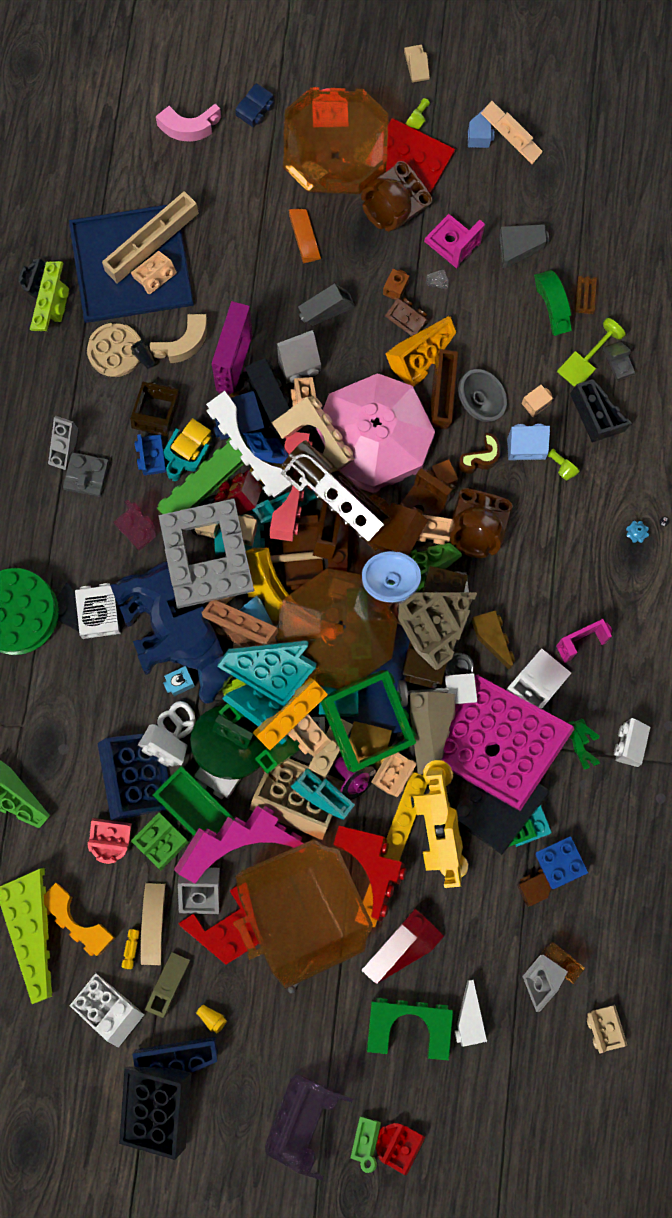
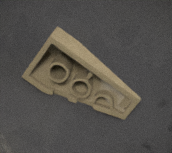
(431, 720)

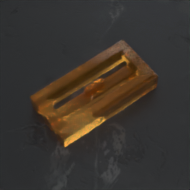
(587, 281)

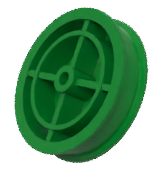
(26, 611)

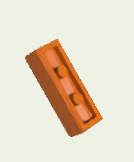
(304, 235)

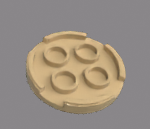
(111, 349)

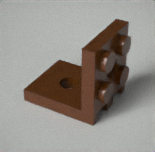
(428, 493)

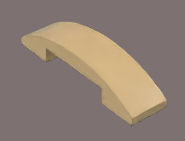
(152, 924)

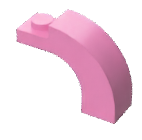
(188, 128)

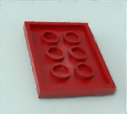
(419, 151)

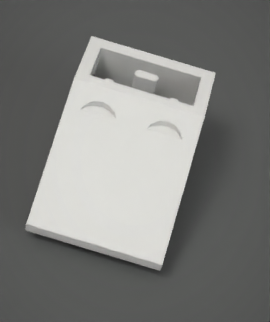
(539, 679)
(106, 1010)

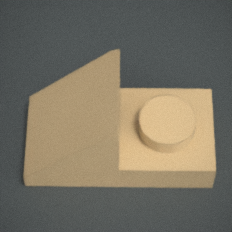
(417, 63)

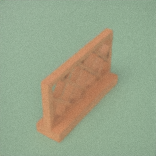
(239, 626)

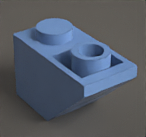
(480, 132)

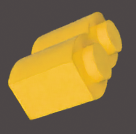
(191, 441)

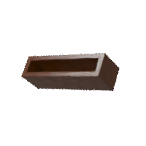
(443, 389)
(326, 532)

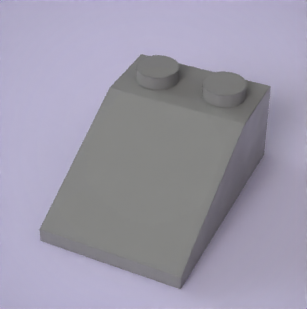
(299, 357)

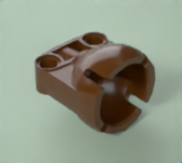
(395, 197)
(479, 523)

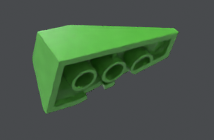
(18, 799)

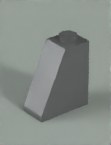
(521, 242)
(326, 305)

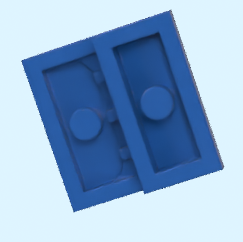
(266, 448)

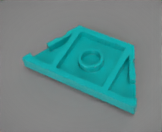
(253, 705)

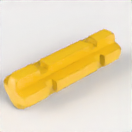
(130, 949)

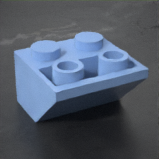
(528, 442)

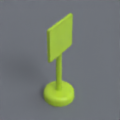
(576, 367)

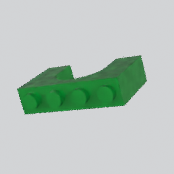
(268, 758)
(437, 1021)

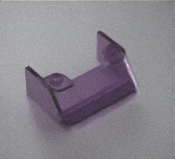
(297, 1122)

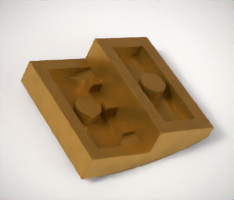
(369, 740)

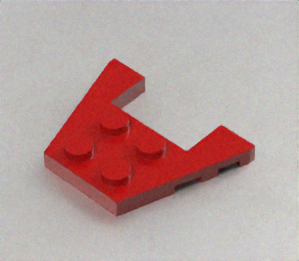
(222, 938)

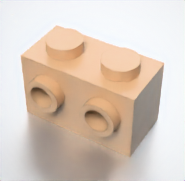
(302, 388)

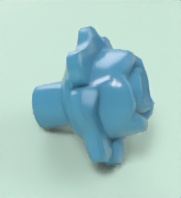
(637, 531)

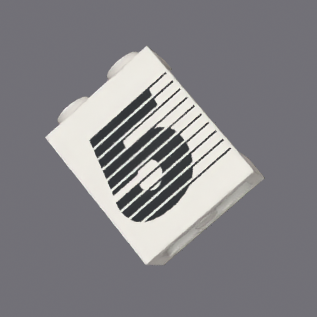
(96, 611)

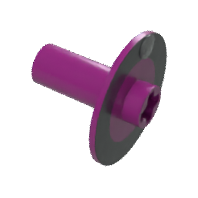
(356, 782)

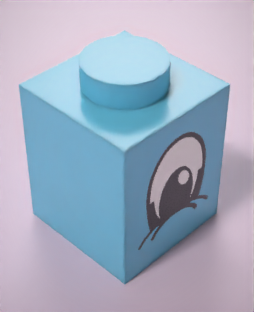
(178, 681)

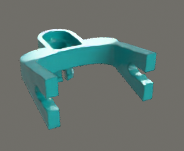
(178, 464)

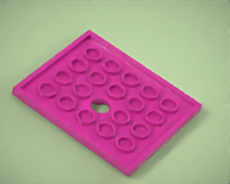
(526, 739)

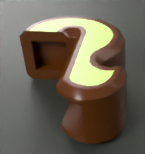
(481, 459)

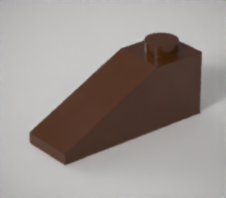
(340, 554)

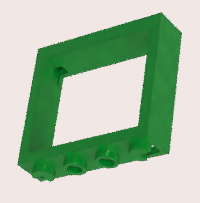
(339, 730)

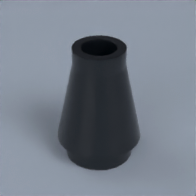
(143, 354)

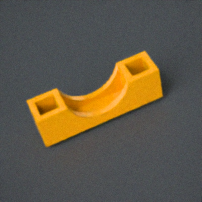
(280, 724)
(94, 938)

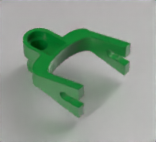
(579, 739)

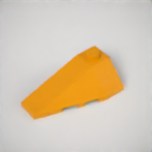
(416, 354)

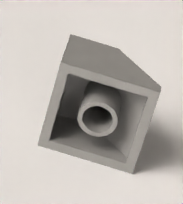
(202, 896)

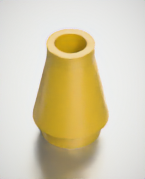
(211, 1018)

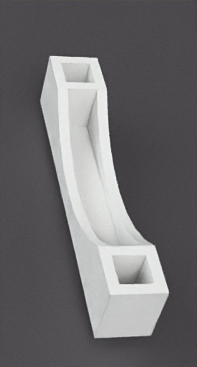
(226, 413)

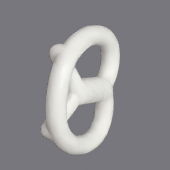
(177, 721)

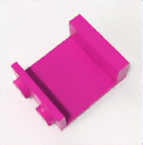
(566, 646)

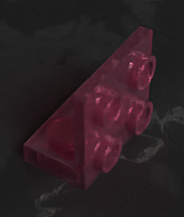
(135, 527)

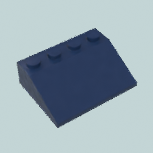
(130, 777)

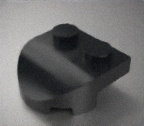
(31, 277)

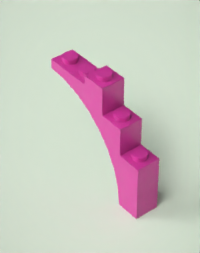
(209, 846)

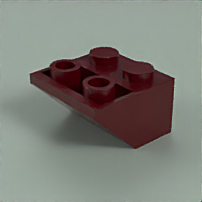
(243, 489)

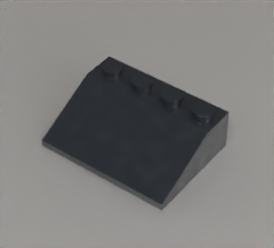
(495, 820)
(155, 1110)

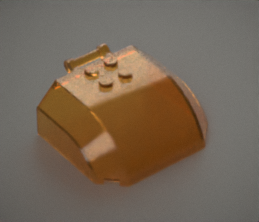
(302, 912)

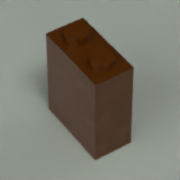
(402, 531)

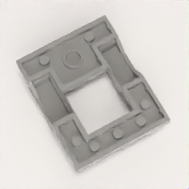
(212, 578)

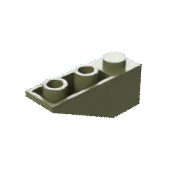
(167, 985)

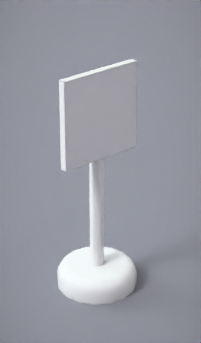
(461, 685)

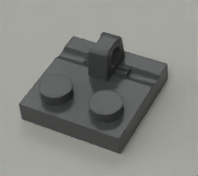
(86, 474)

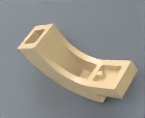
(187, 345)

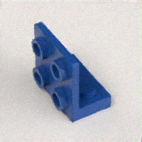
(561, 863)

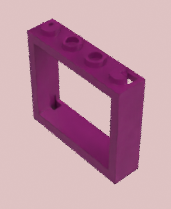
(232, 348)

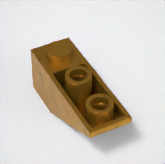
(490, 634)

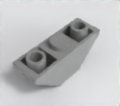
(62, 442)

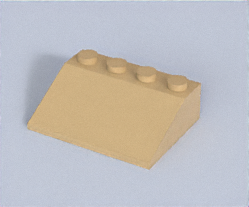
(288, 804)

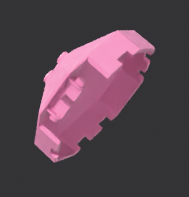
(386, 451)

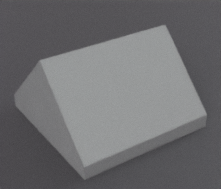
(543, 981)

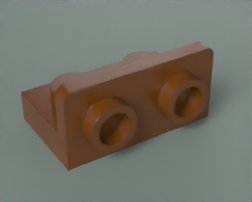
(407, 316)

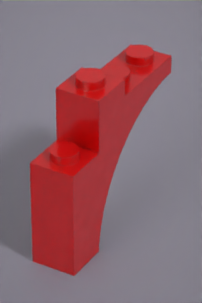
(381, 871)

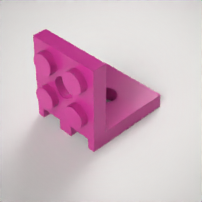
(464, 241)

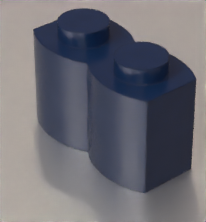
(254, 105)

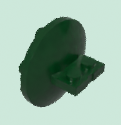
(225, 747)

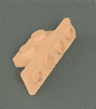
(512, 131)

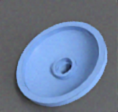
(394, 569)

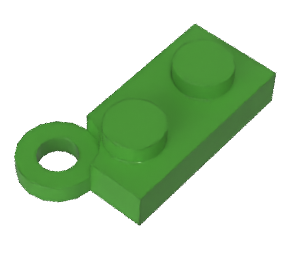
(365, 1143)

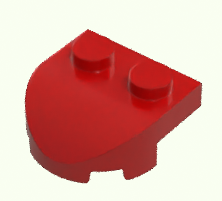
(398, 1146)

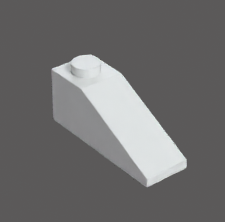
(470, 1022)

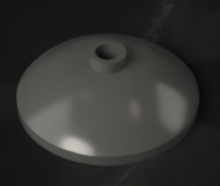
(482, 395)

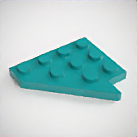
(270, 669)

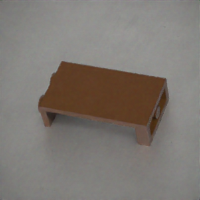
(303, 570)

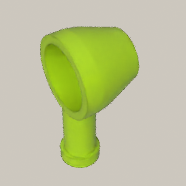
(416, 119)
(567, 469)

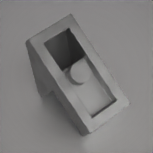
(619, 361)

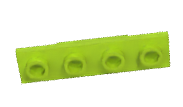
(51, 298)

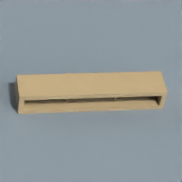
(150, 237)

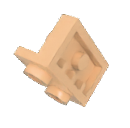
(154, 272)
(310, 736)

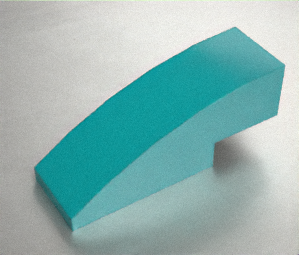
(322, 794)

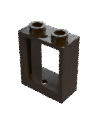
(150, 423)

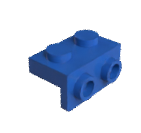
(151, 454)

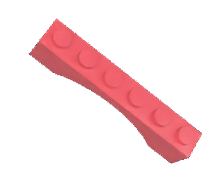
(284, 518)

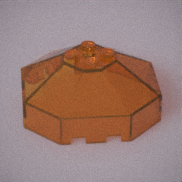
(335, 123)
(344, 655)

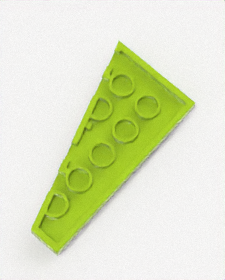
(28, 927)

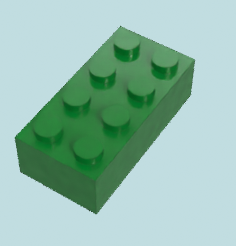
(191, 803)

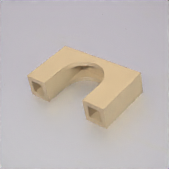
(310, 413)

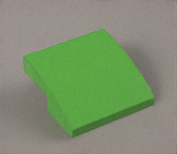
(159, 841)

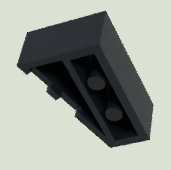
(597, 412)

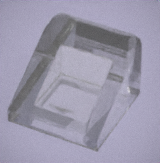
(437, 279)

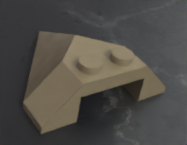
(435, 623)

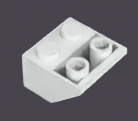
(632, 742)
(163, 745)

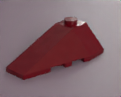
(407, 944)

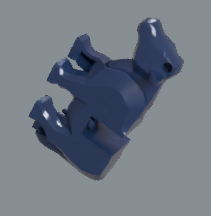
(176, 639)

